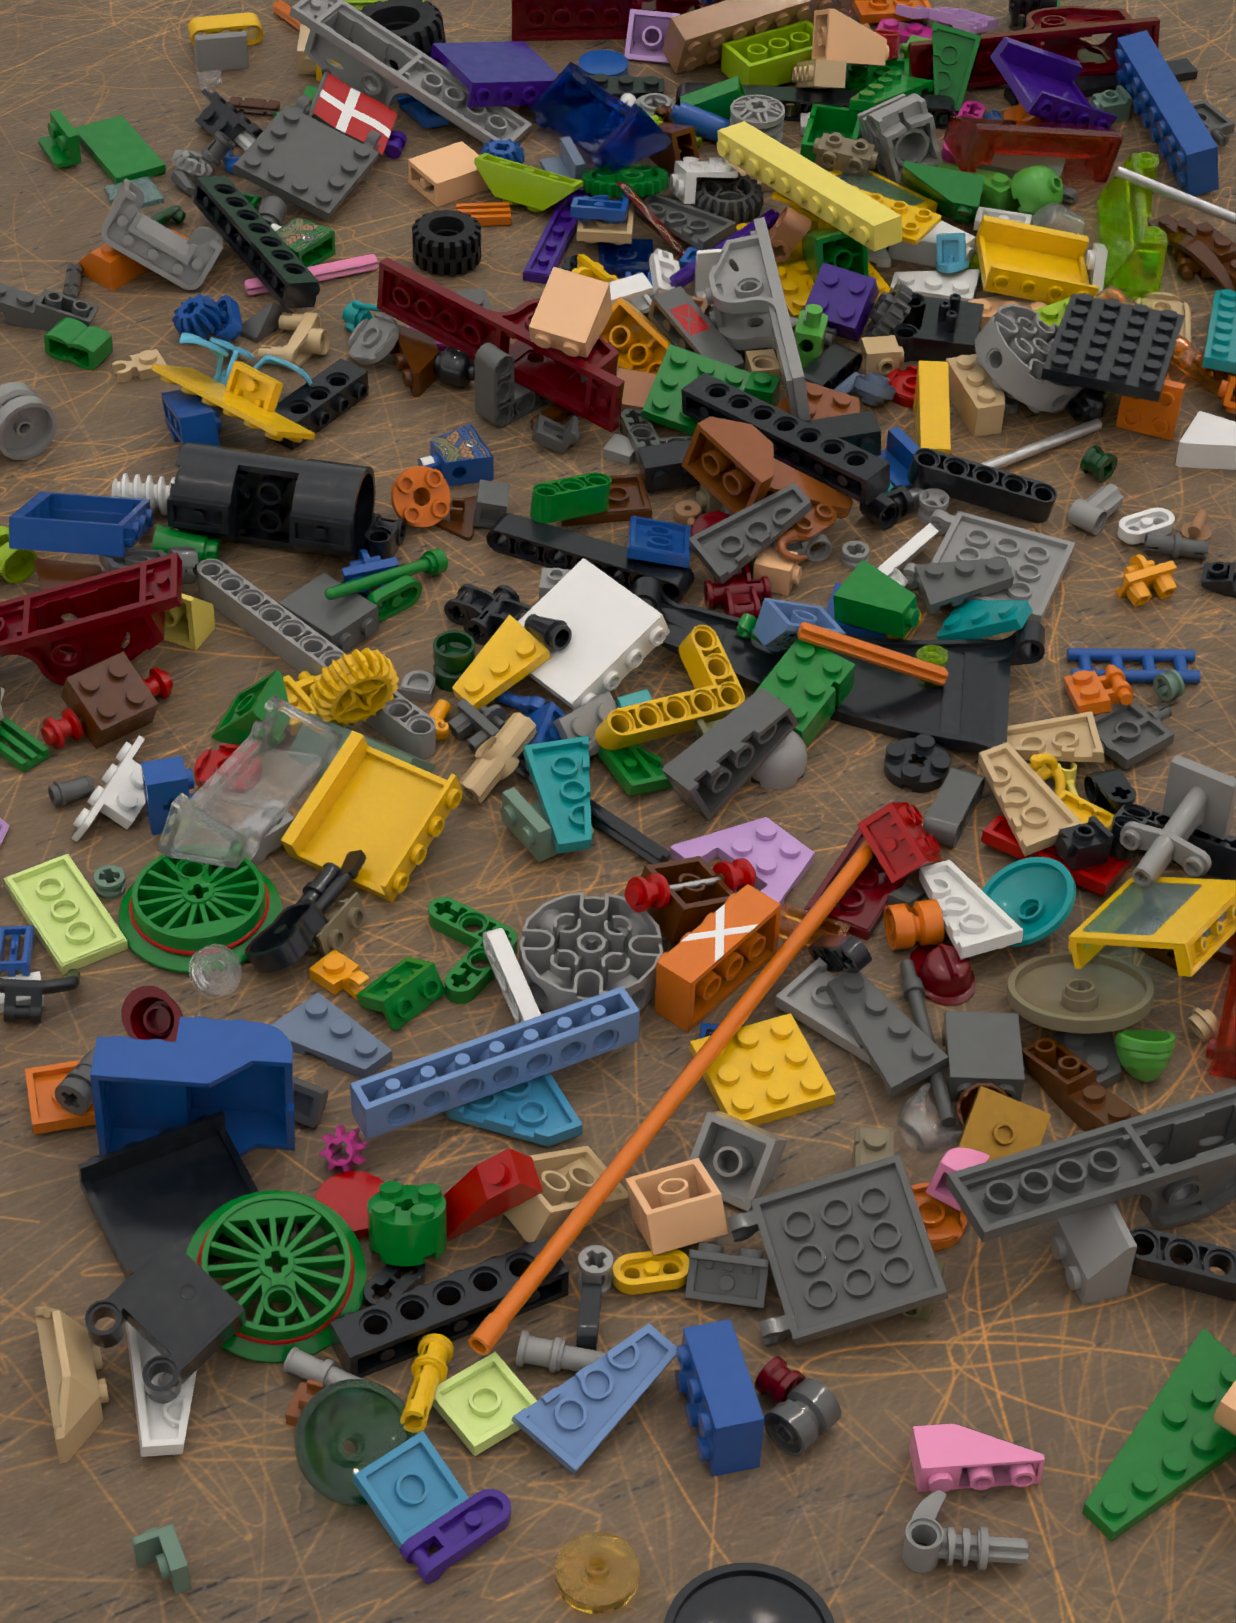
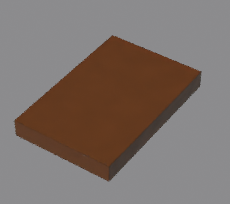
(626, 500)

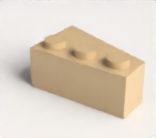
(975, 396)

